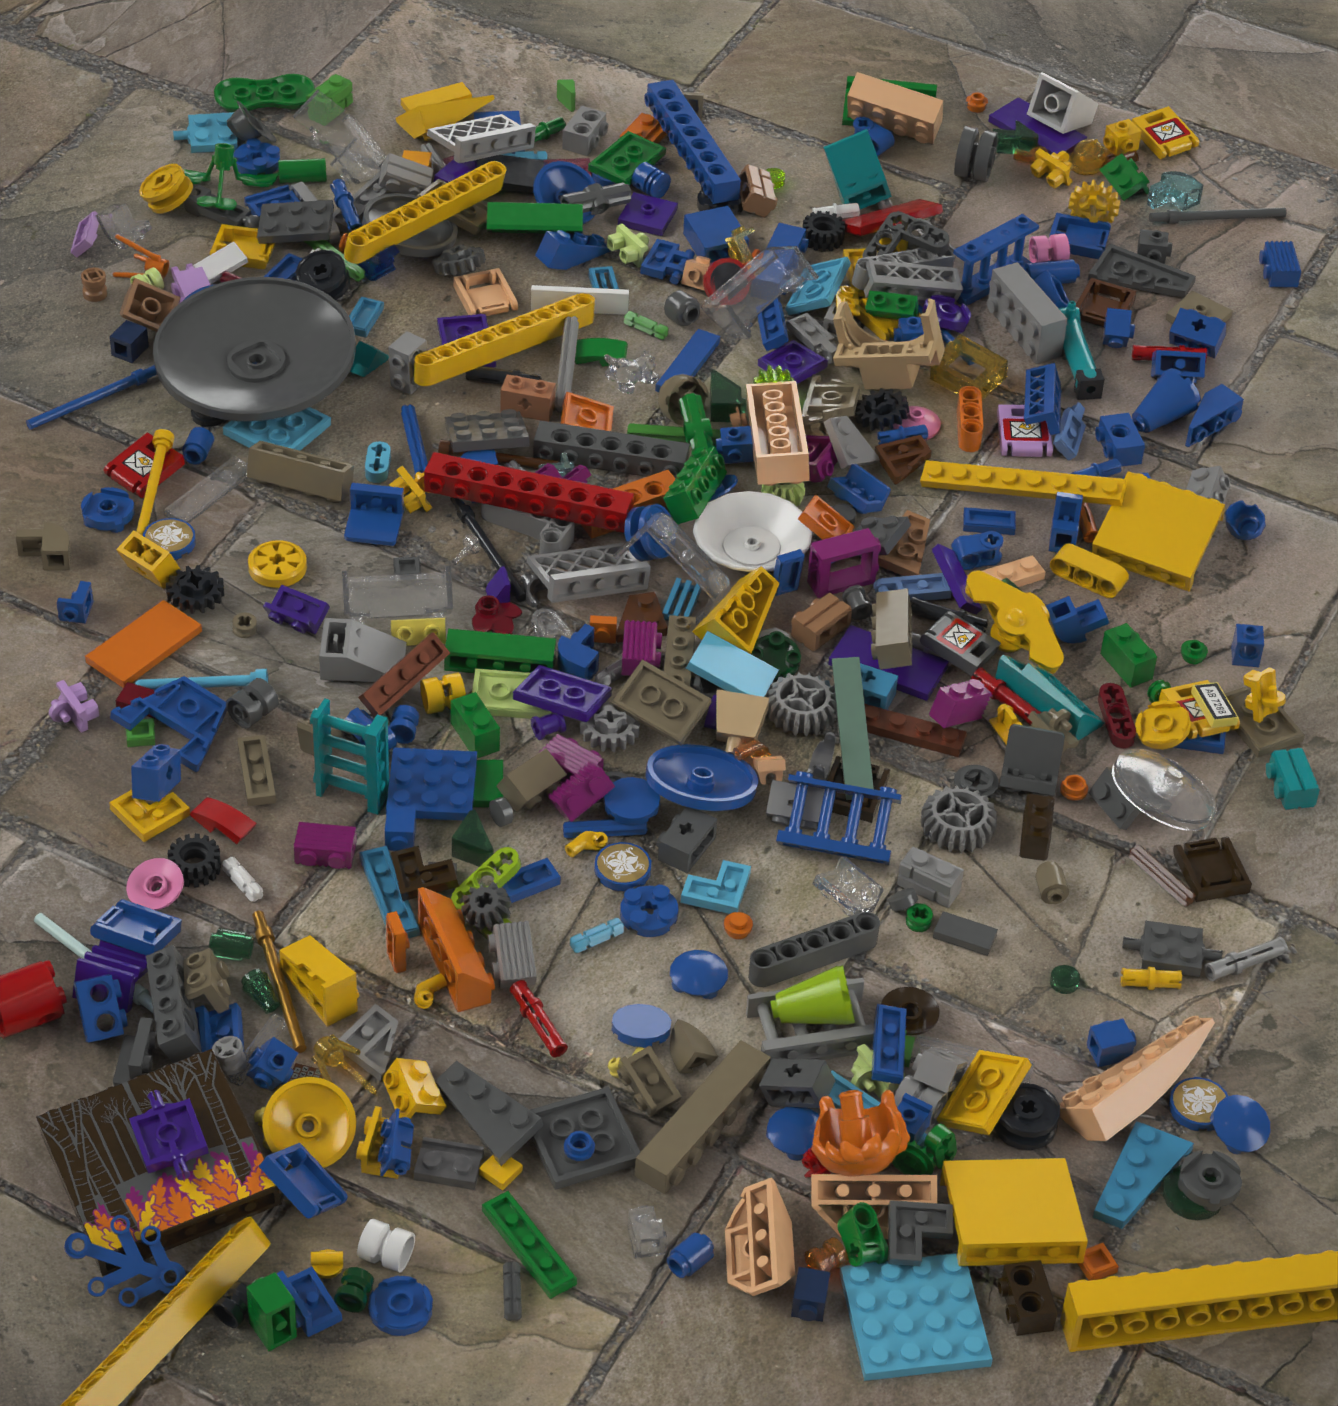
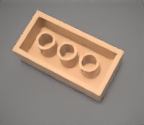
(895, 108)

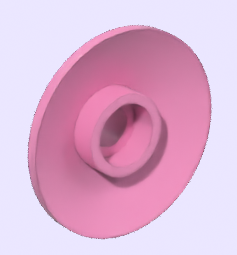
(921, 416)
(151, 875)

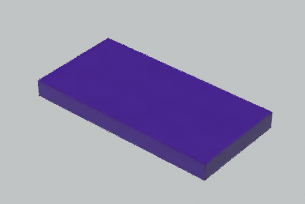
(1047, 137)
(916, 680)

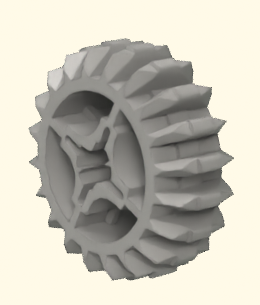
(802, 704)
(958, 819)

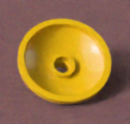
(316, 1102)

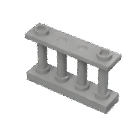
(819, 1045)

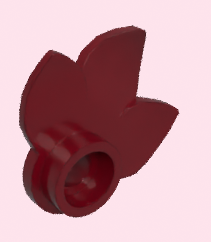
(495, 616)

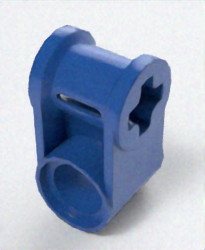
(881, 138)
(976, 551)

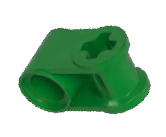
(861, 1235)

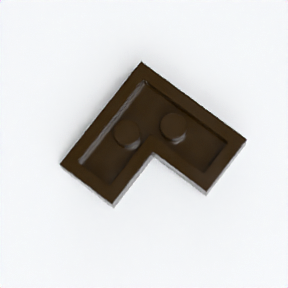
(413, 874)

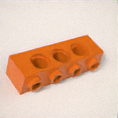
(646, 492)

